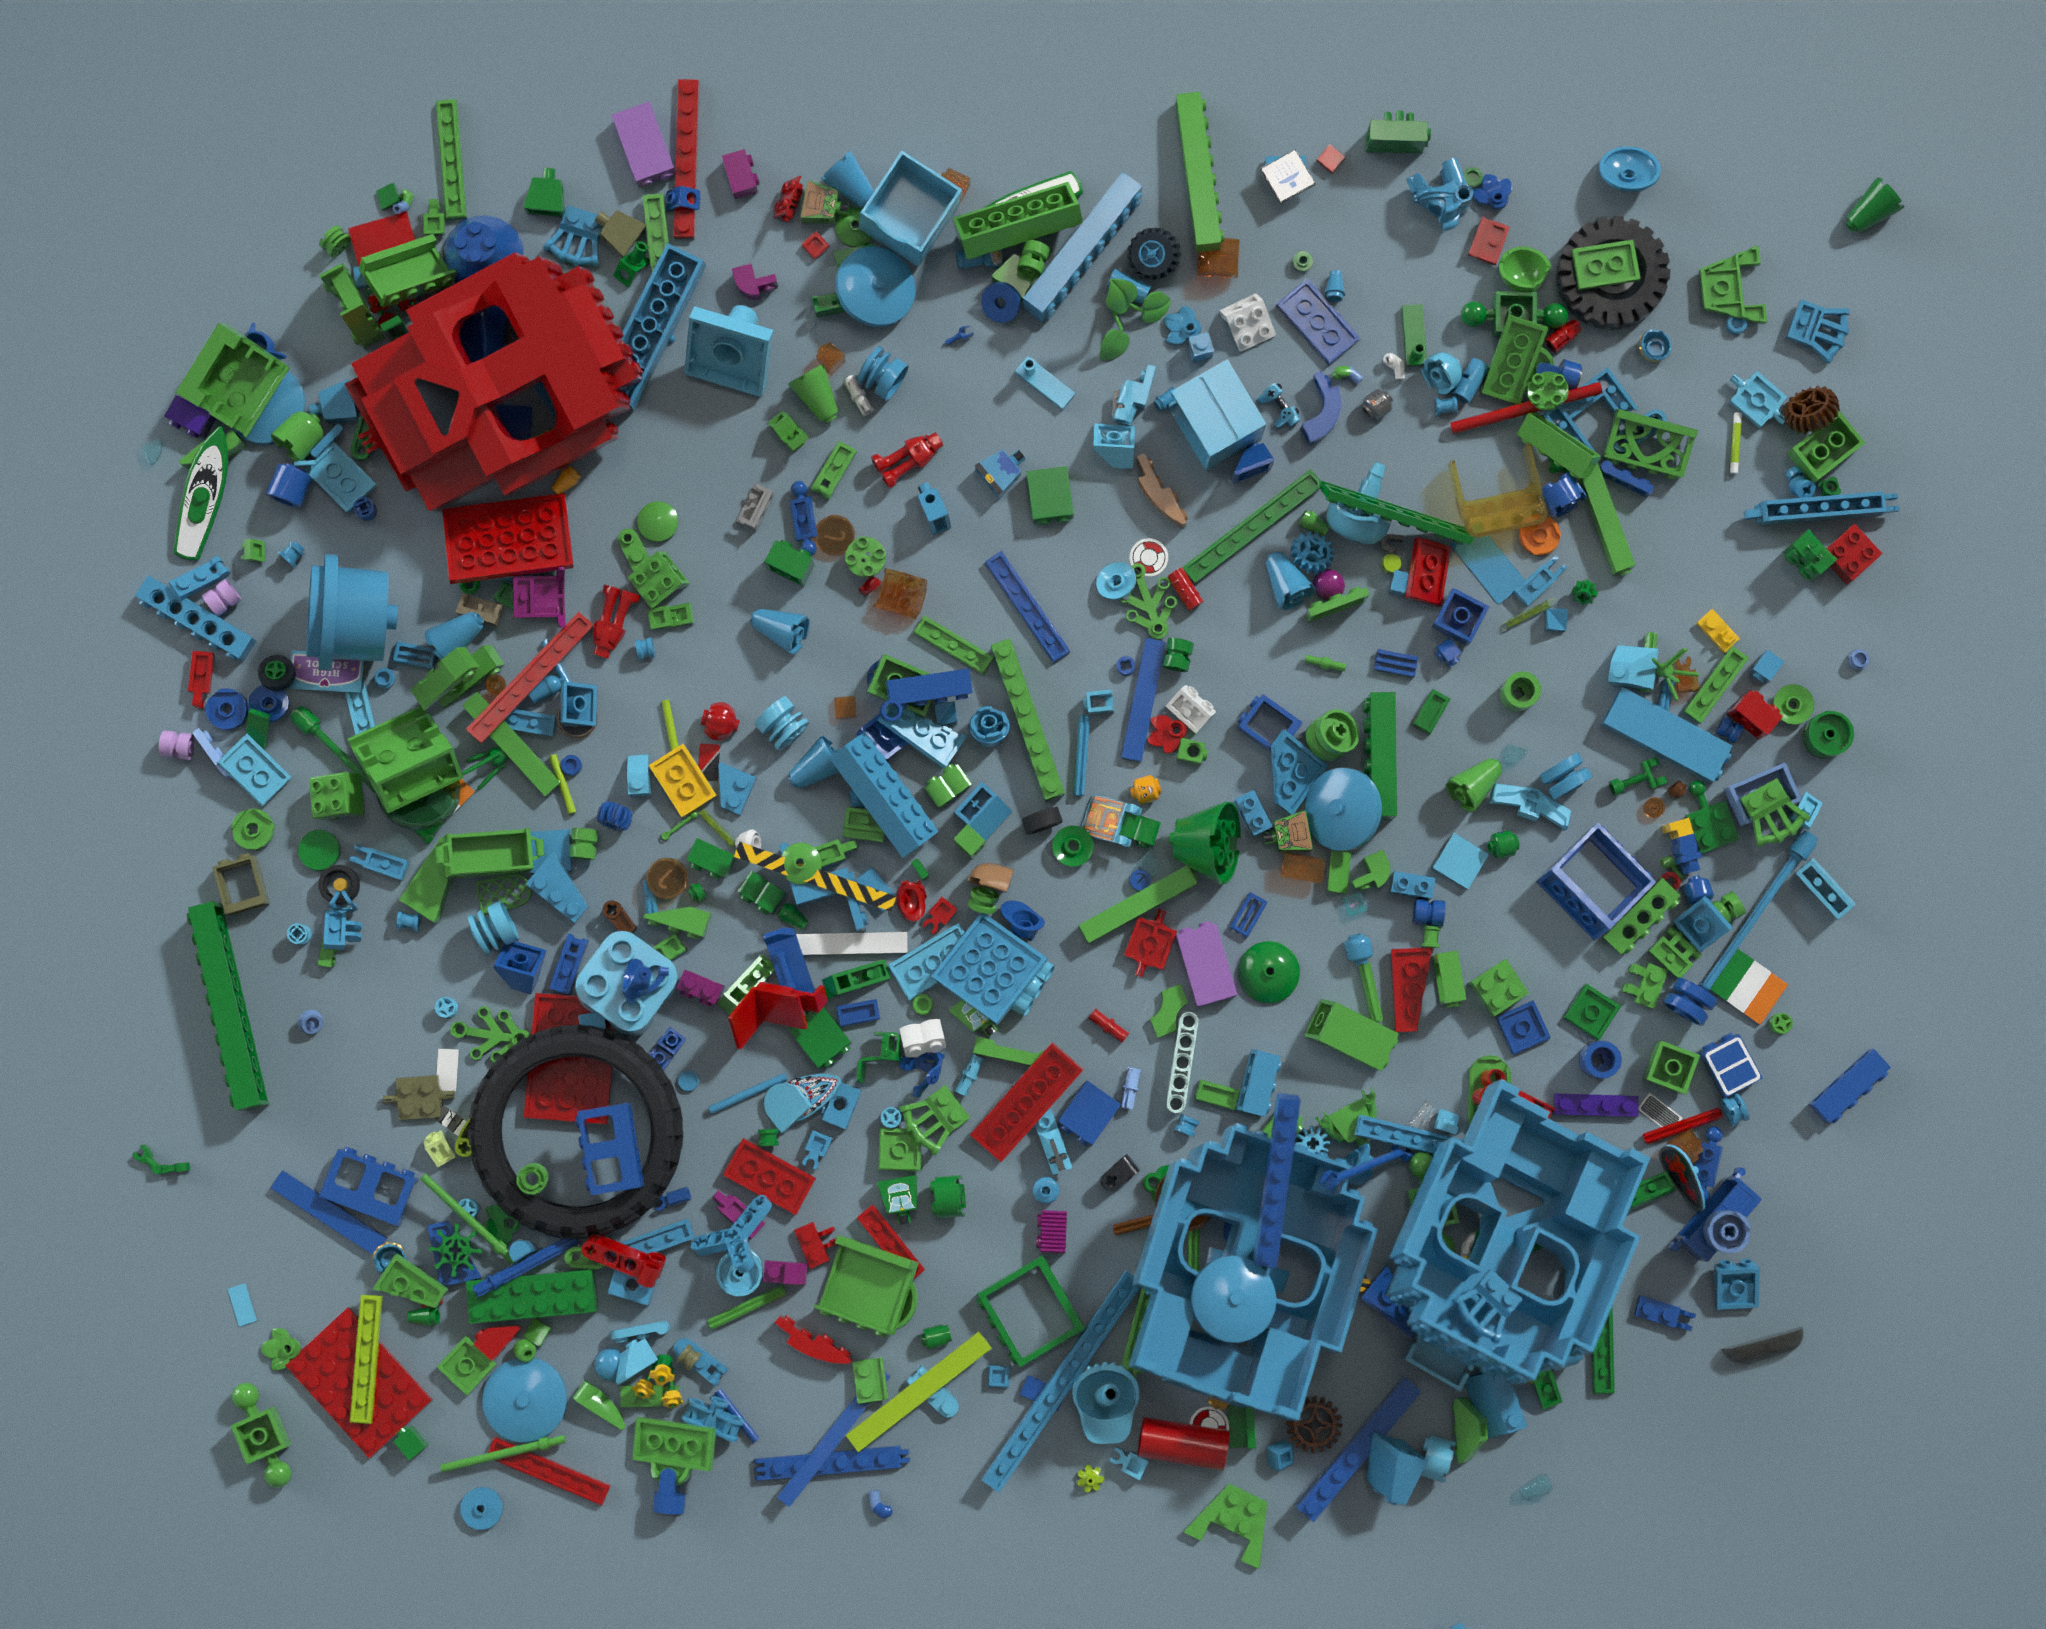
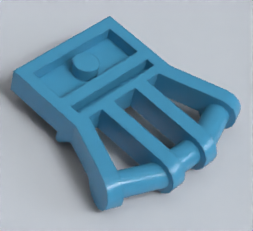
(579, 224)
(1806, 325)
(1498, 1296)

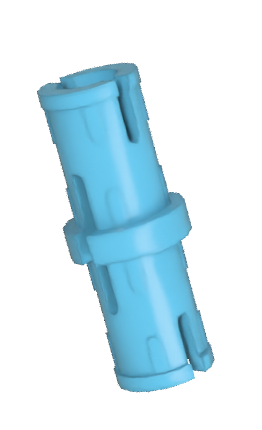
(969, 1075)

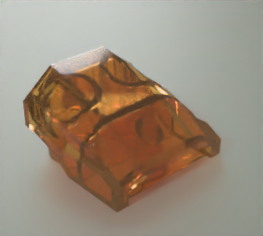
(1220, 262)
(902, 594)

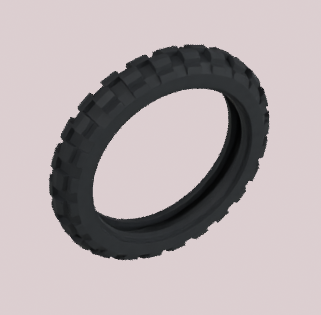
(488, 1147)

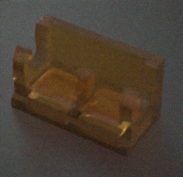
(1302, 867)

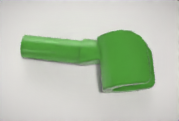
(1668, 862)

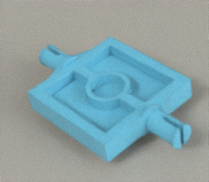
(1758, 399)

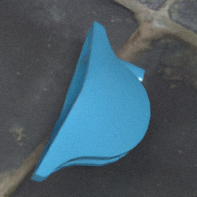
(1358, 1157)

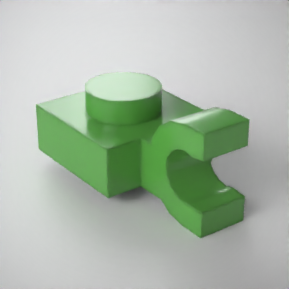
(434, 221)

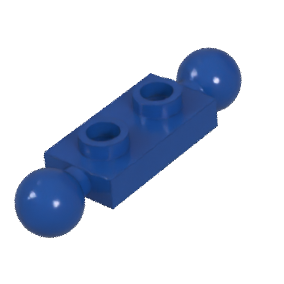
(803, 517)
(1709, 1159)

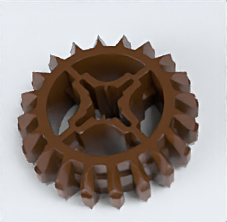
(1811, 409)
(1314, 1434)

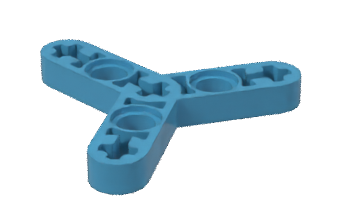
(736, 1236)

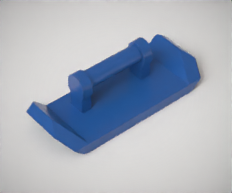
(788, 959)

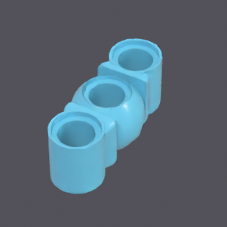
(1026, 1000)

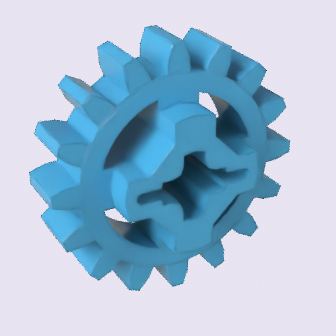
(1312, 552)

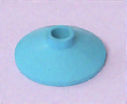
(1113, 574)

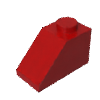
(495, 1339)

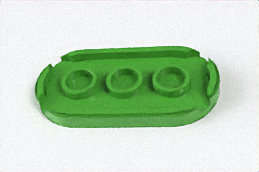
(1475, 1078)

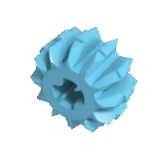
(1307, 1137)

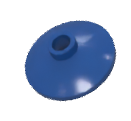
(262, 697)

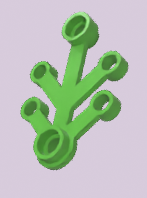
(1149, 605)
(494, 1035)

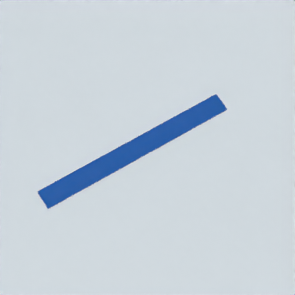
(823, 1450)

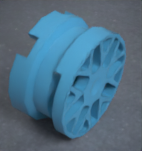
(1735, 1109)

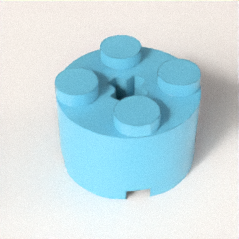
(1438, 1457)

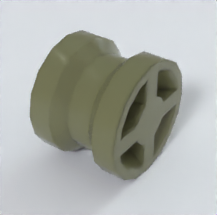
(688, 1357)

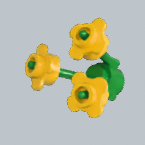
(661, 1372)

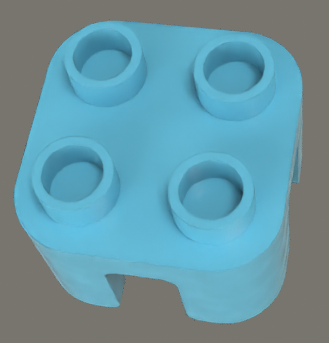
(602, 977)

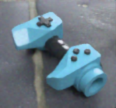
(1289, 414)

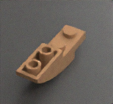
(1162, 499)

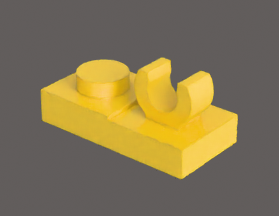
(1717, 630)

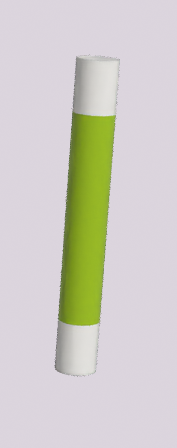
(1735, 448)

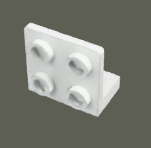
(1248, 322)

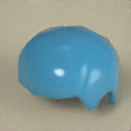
(607, 1363)

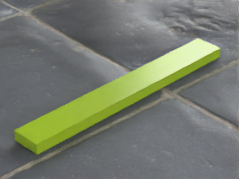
(918, 1391)

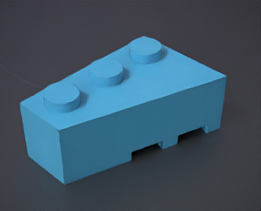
(558, 889)

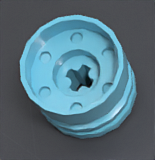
(784, 726)
(491, 928)

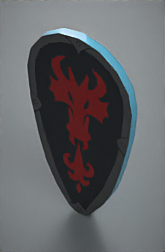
(1683, 1175)

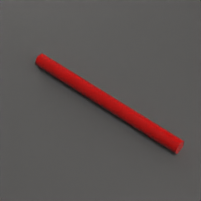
(1519, 410)

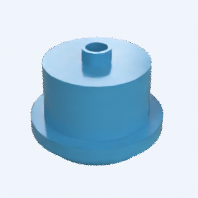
(347, 613)

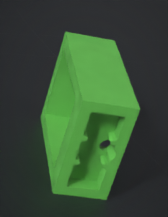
(1449, 978)

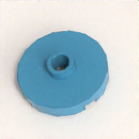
(490, 1500)

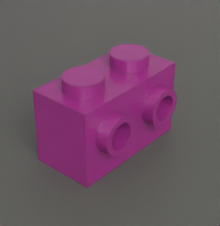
(701, 987)

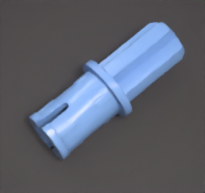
(1130, 1088)

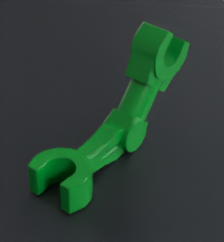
(155, 1167)

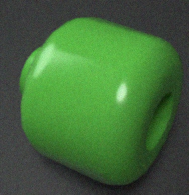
(524, 1350)

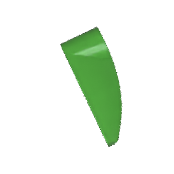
(598, 1403)

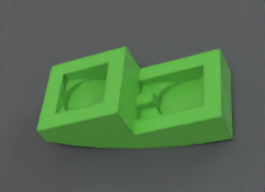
(670, 616)

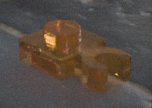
(1686, 683)

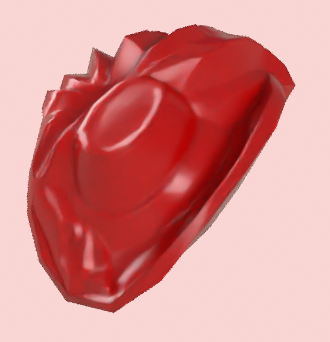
(911, 900)

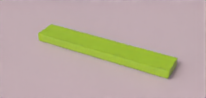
(366, 1359)

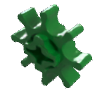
(443, 1249)

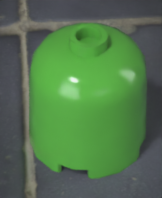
(298, 434)

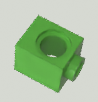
(1183, 756)

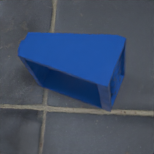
(1576, 902)

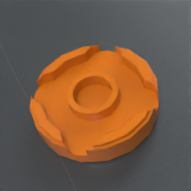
(1540, 538)

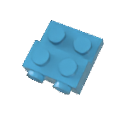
(1702, 924)
(1736, 1284)

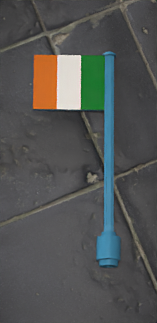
(1739, 977)

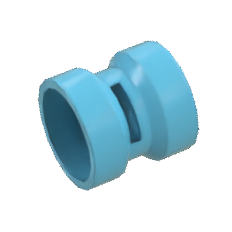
(302, 935)

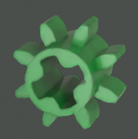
(1584, 592)

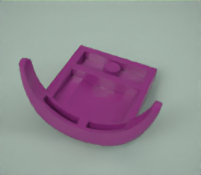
(540, 596)

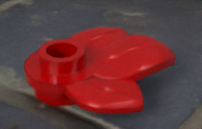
(1164, 733)

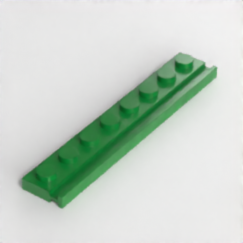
(1389, 511)

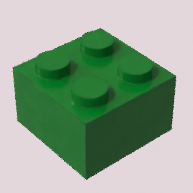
(789, 562)

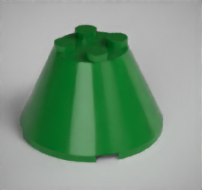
(1209, 841)

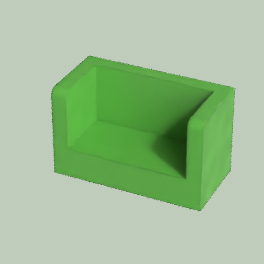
(969, 841)

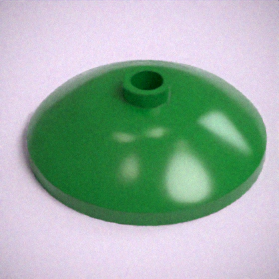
(1267, 987)

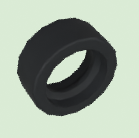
(1042, 820)
(328, 872)

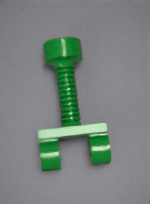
(1617, 786)

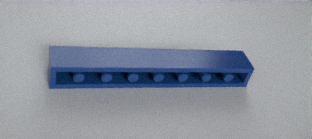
(1277, 1180)
(1357, 1449)

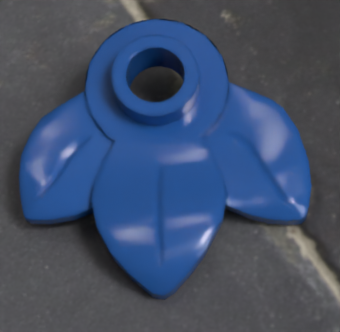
(1492, 189)

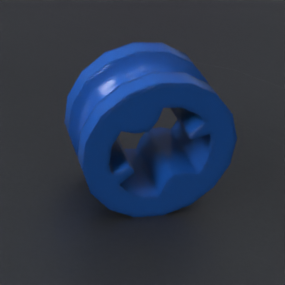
(1127, 672)

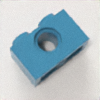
(1252, 813)
(1412, 885)
(842, 1117)
(620, 1288)

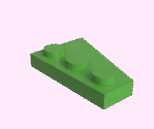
(410, 1282)

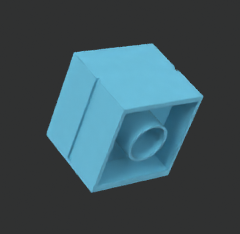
(910, 208)
(1216, 415)

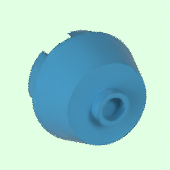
(989, 726)

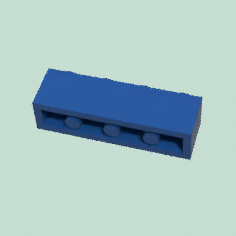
(1849, 1086)

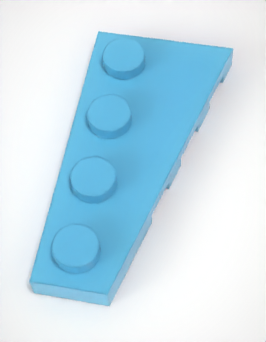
(929, 738)

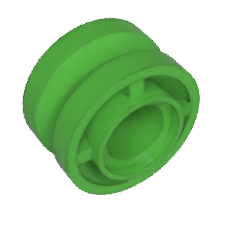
(983, 900)
(541, 1173)

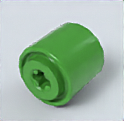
(1528, 685)

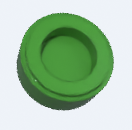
(922, 1004)

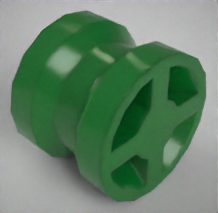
(768, 1137)

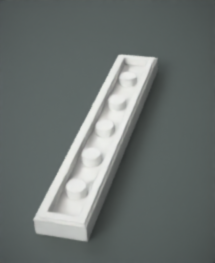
(853, 943)

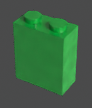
(1050, 495)
(822, 1038)

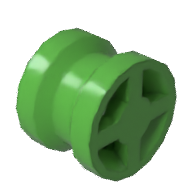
(1784, 1022)

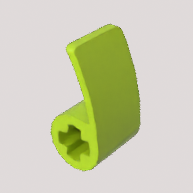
(463, 1140)

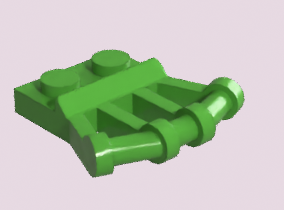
(1766, 800)
(946, 1111)

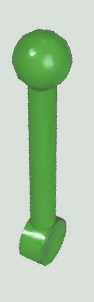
(666, 835)

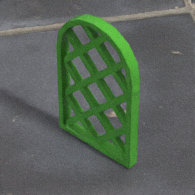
(480, 897)

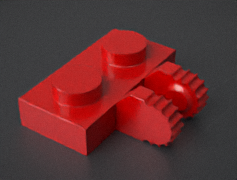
(812, 1244)

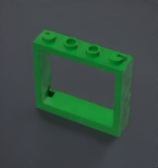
(995, 1321)

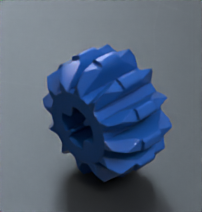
(614, 816)

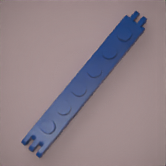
(837, 1462)

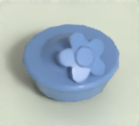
(310, 1022)

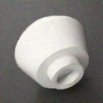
(749, 837)

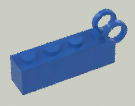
(924, 688)

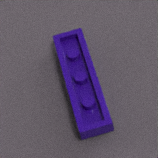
(1596, 1105)

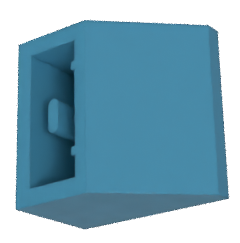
(983, 811)

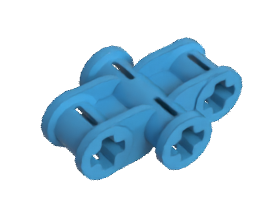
(714, 1416)

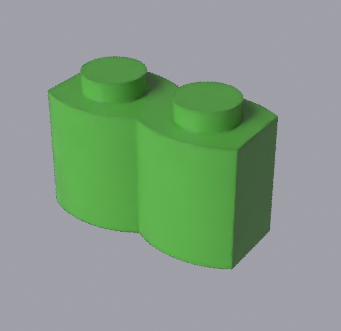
(948, 785)

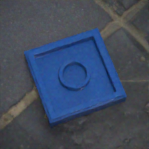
(1523, 1027)

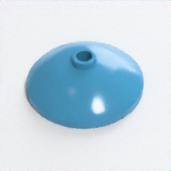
(1629, 169)

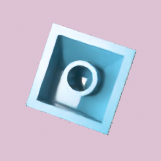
(1115, 444)
(1633, 667)

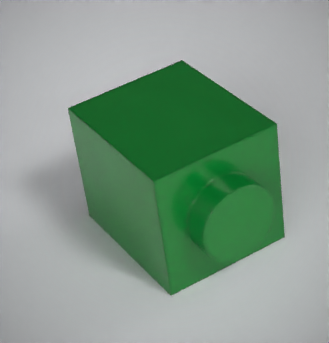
(410, 1442)

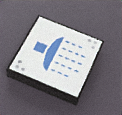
(1287, 177)

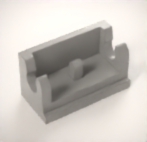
(755, 507)

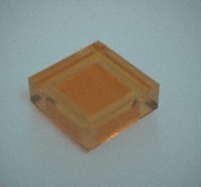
(845, 707)

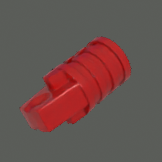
(1563, 336)

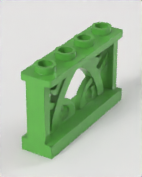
(1676, 433)

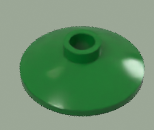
(1070, 835)

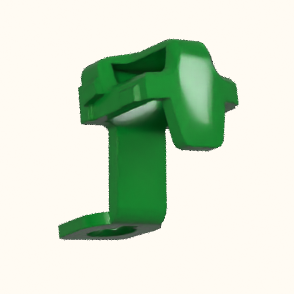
(887, 1053)

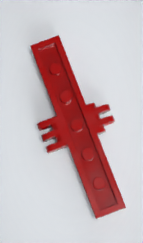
(357, 392)

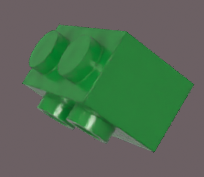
(710, 858)

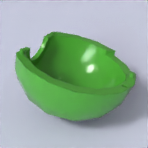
(1523, 269)

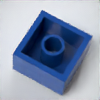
(1460, 616)

